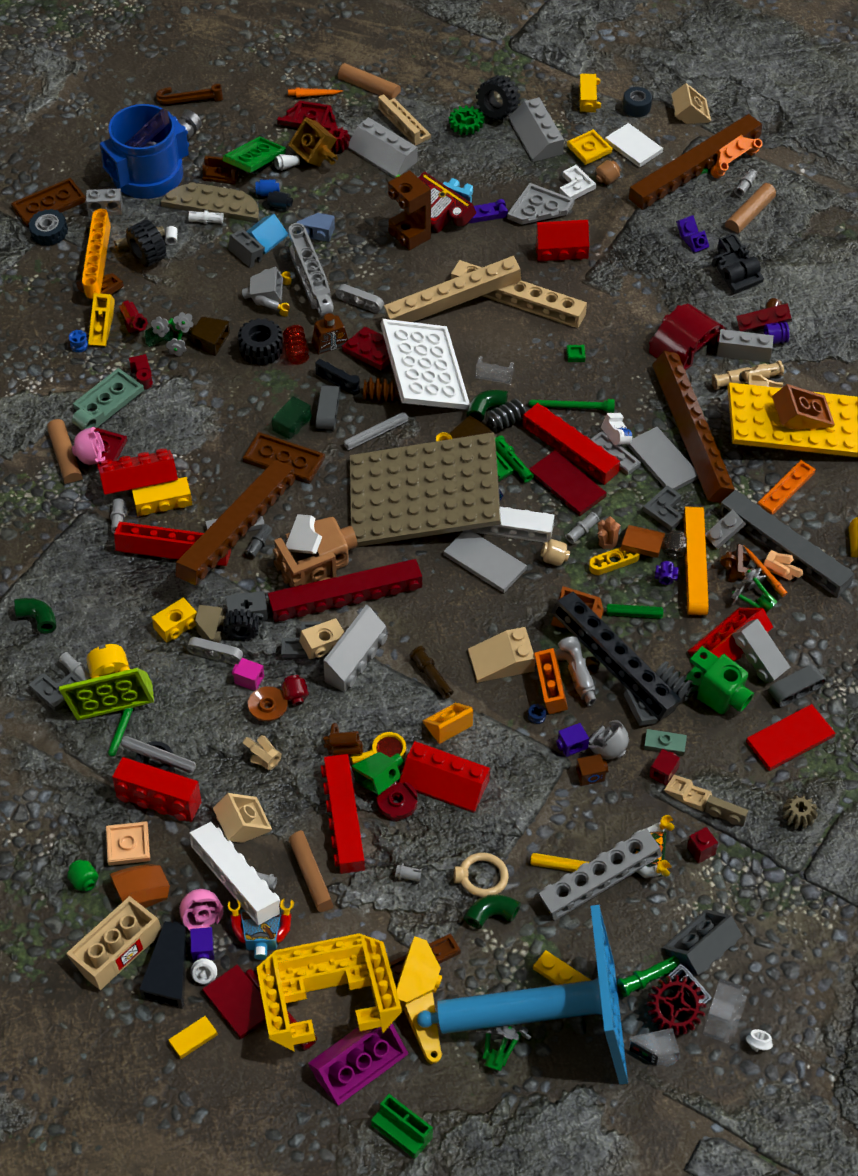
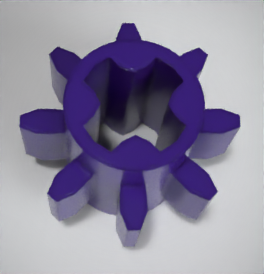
(666, 573)

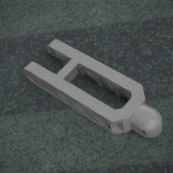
(305, 261)

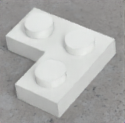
(578, 183)

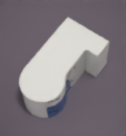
(616, 430)

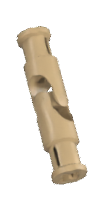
(733, 376)

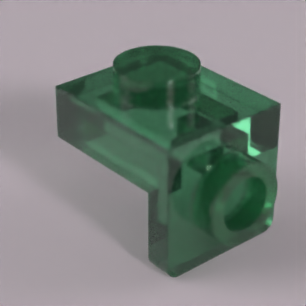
(153, 339)

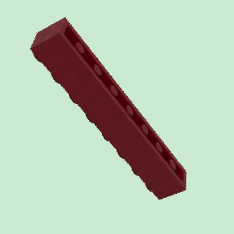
(345, 590)

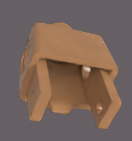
(333, 540)

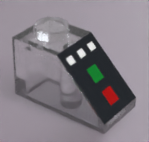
(656, 1047)

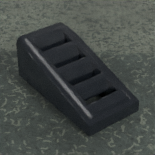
(682, 971)

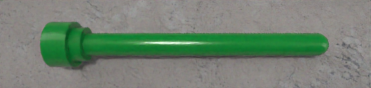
(606, 405)
(120, 731)

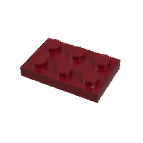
(368, 347)

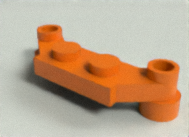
(732, 151)

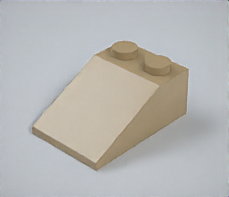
(503, 655)

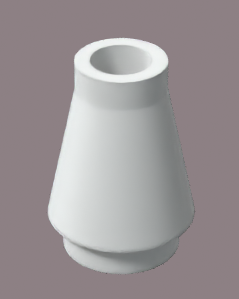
(286, 161)

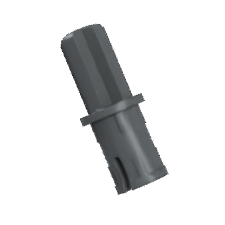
(258, 541)

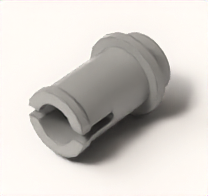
(408, 873)
(270, 880)

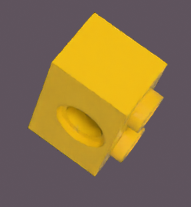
(165, 620)

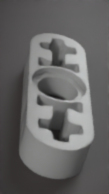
(350, 295)
(214, 650)

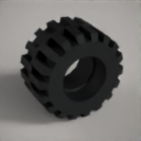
(490, 105)
(146, 243)
(256, 351)

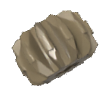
(799, 812)

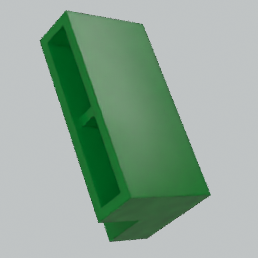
(402, 1126)

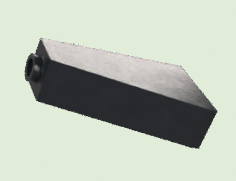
(166, 970)

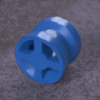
(78, 341)

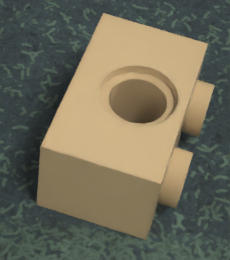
(313, 637)

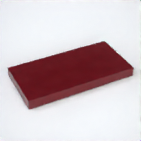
(567, 483)

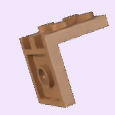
(311, 571)

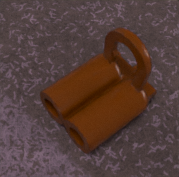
(343, 742)

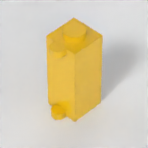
(588, 93)

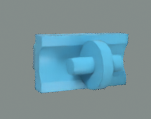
(465, 192)

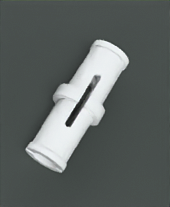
(206, 217)

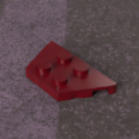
(318, 112)

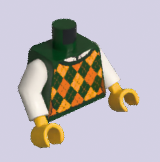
(659, 866)

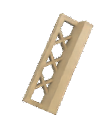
(403, 120)

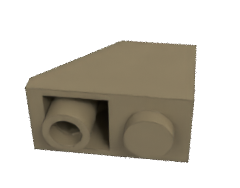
(209, 622)

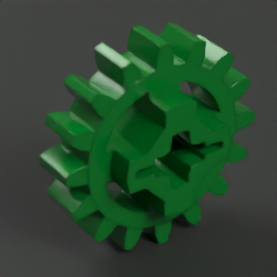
(466, 120)

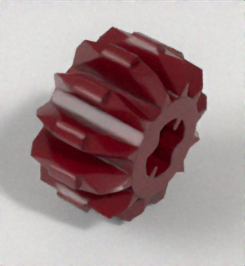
(342, 139)

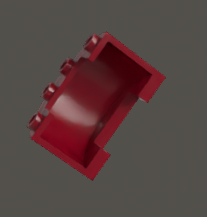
(685, 333)

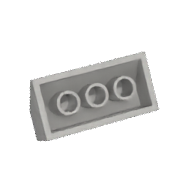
(537, 130)
(383, 148)
(354, 649)

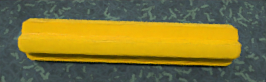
(555, 862)

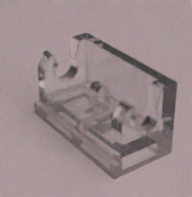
(494, 372)

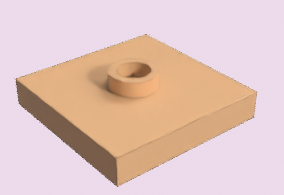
(128, 843)

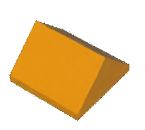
(449, 721)

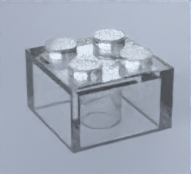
(725, 1011)

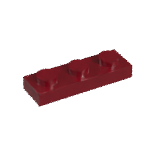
(757, 319)

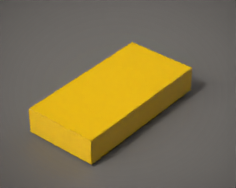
(193, 1037)

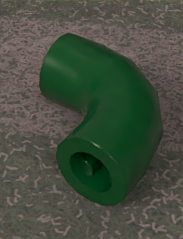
(486, 400)
(38, 610)
(491, 906)

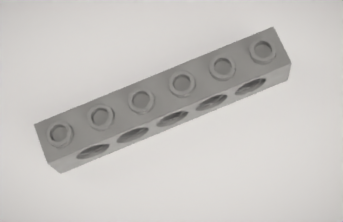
(596, 884)

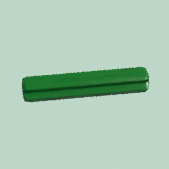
(634, 611)

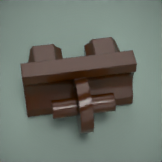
(734, 563)

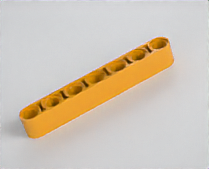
(96, 253)
(696, 561)

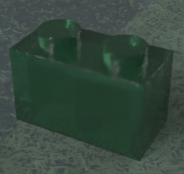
(291, 417)

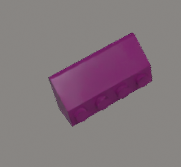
(357, 1061)

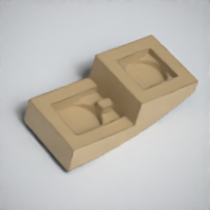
(685, 792)

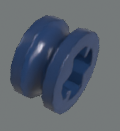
(540, 709)

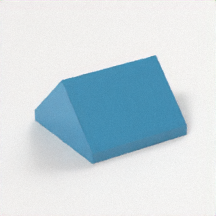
(268, 232)

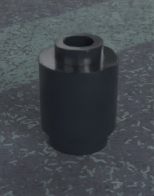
(279, 200)

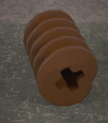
(380, 389)

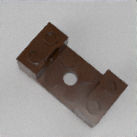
(414, 224)

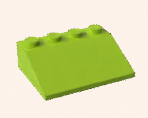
(108, 693)

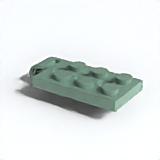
(105, 409)

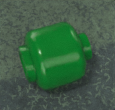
(82, 875)

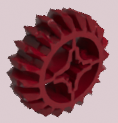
(682, 986)

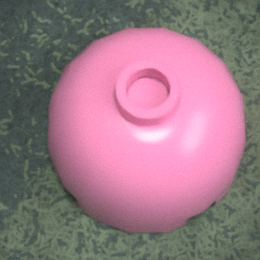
(88, 446)
(200, 909)

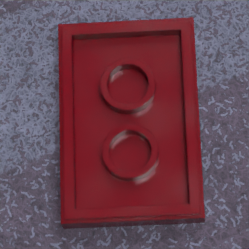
(237, 1001)

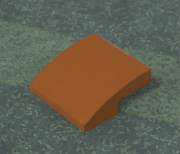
(643, 541)

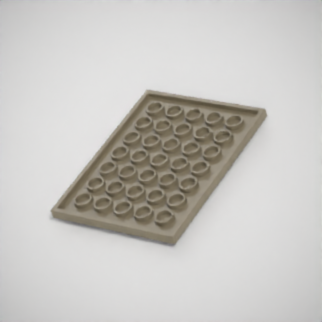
(425, 489)

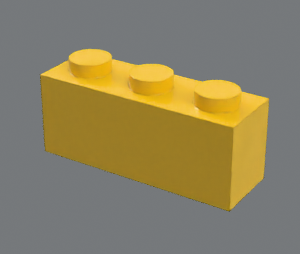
(162, 497)

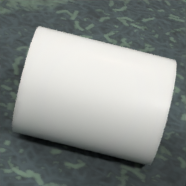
(171, 235)

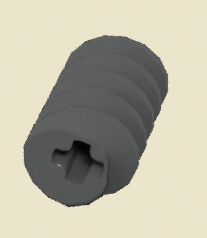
(504, 414)
(677, 684)

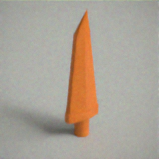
(302, 92)
(773, 581)

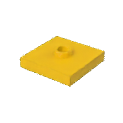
(589, 147)

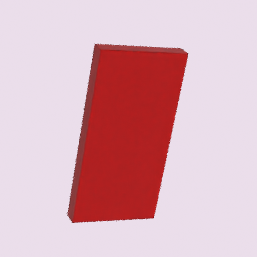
(790, 737)

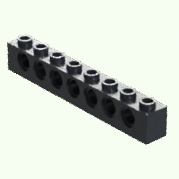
(616, 656)

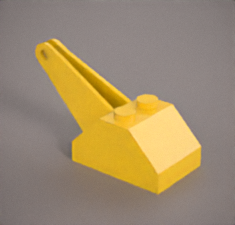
(415, 992)

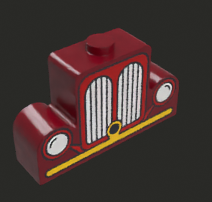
(446, 205)

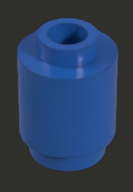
(263, 187)

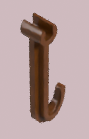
(214, 92)

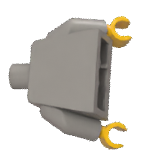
(267, 289)

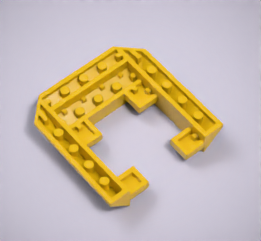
(320, 965)

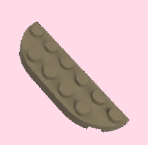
(215, 199)

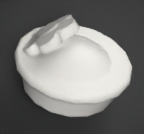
(204, 971)
(759, 1040)

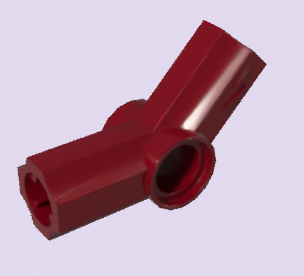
(133, 320)

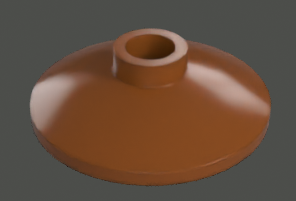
(266, 697)

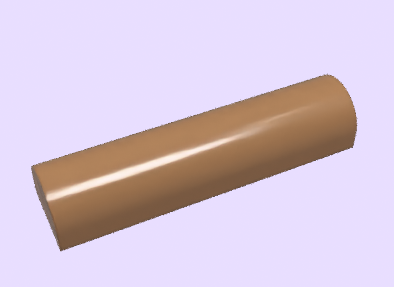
(368, 81)
(751, 208)
(63, 451)
(310, 871)

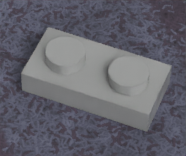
(725, 529)

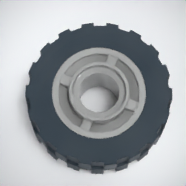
(48, 227)

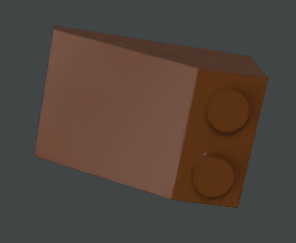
(802, 408)

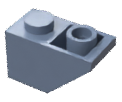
(319, 226)

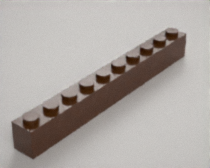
(690, 163)
(693, 427)
(234, 522)

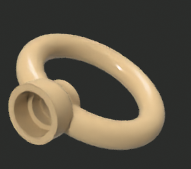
(461, 874)

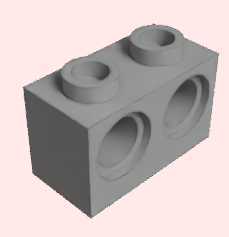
(105, 199)

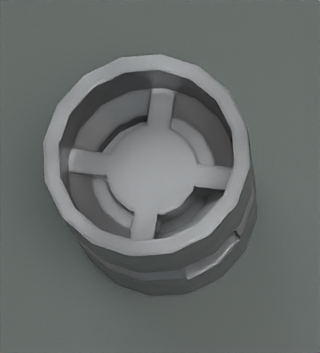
(191, 122)

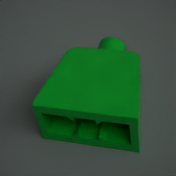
(378, 771)

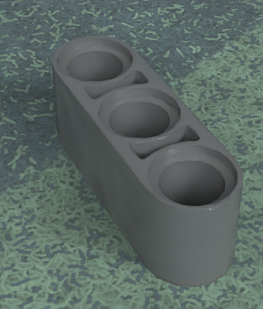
(328, 407)
(797, 685)

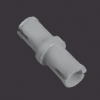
(745, 183)
(117, 514)
(582, 527)
(74, 666)

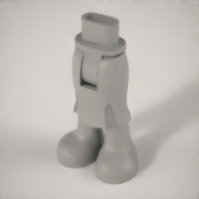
(571, 651)

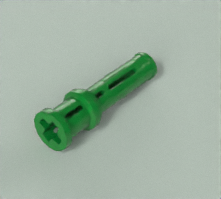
(507, 453)
(639, 979)

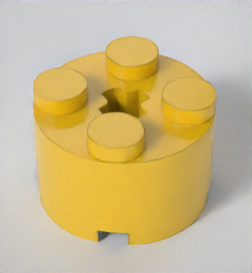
(107, 661)

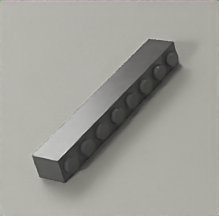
(782, 539)

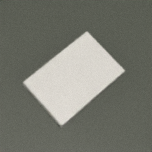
(634, 145)

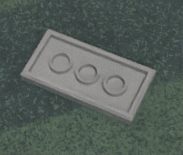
(663, 459)
(485, 560)

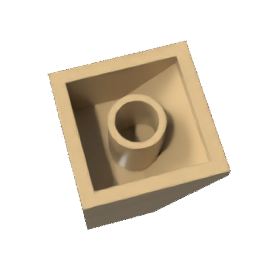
(690, 105)
(241, 817)

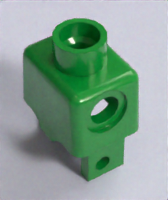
(720, 682)

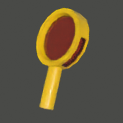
(386, 743)

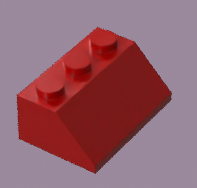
(562, 240)

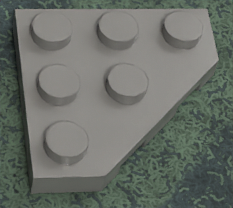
(539, 204)

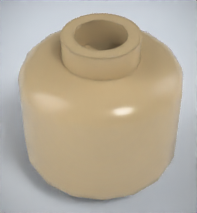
(555, 552)

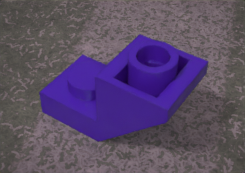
(689, 233)

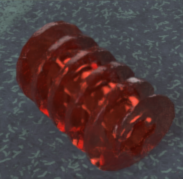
(296, 344)

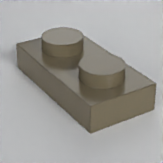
(719, 808)

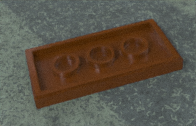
(56, 197)
(268, 448)

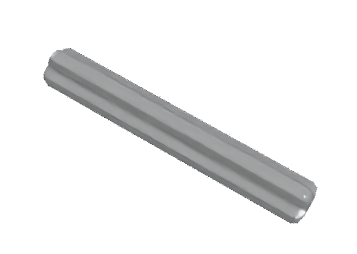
(375, 431)
(158, 754)

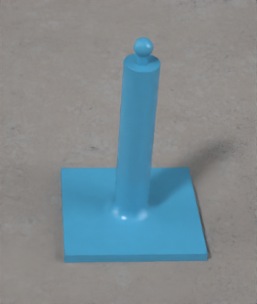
(544, 1003)

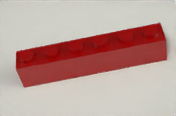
(571, 443)
(157, 541)
(344, 814)

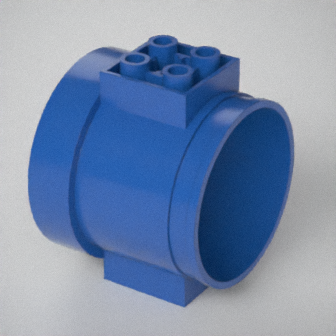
(144, 170)

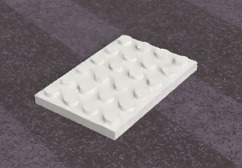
(424, 364)

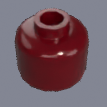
(294, 690)

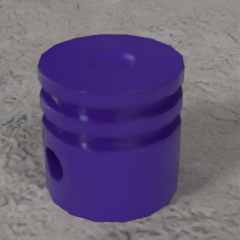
(779, 330)

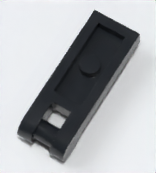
(337, 377)

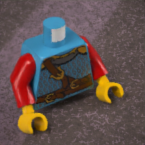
(262, 936)

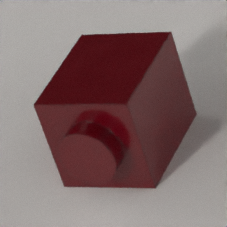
(664, 767)
(702, 845)

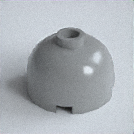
(610, 741)

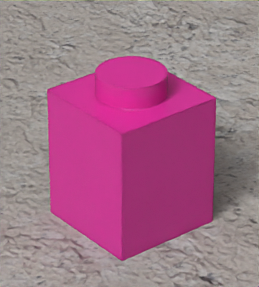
(248, 674)

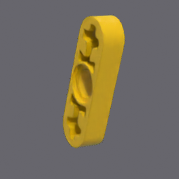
(609, 565)

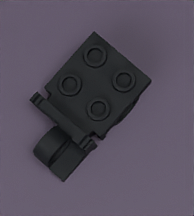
(736, 265)

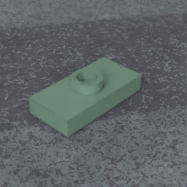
(668, 741)

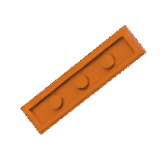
(787, 487)

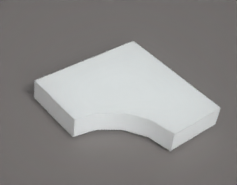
(303, 536)

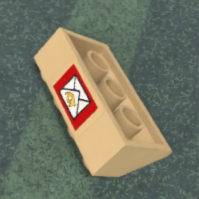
(115, 942)

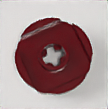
(400, 810)

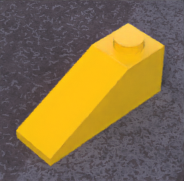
(101, 319)

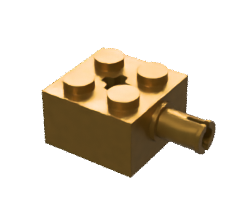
(313, 143)

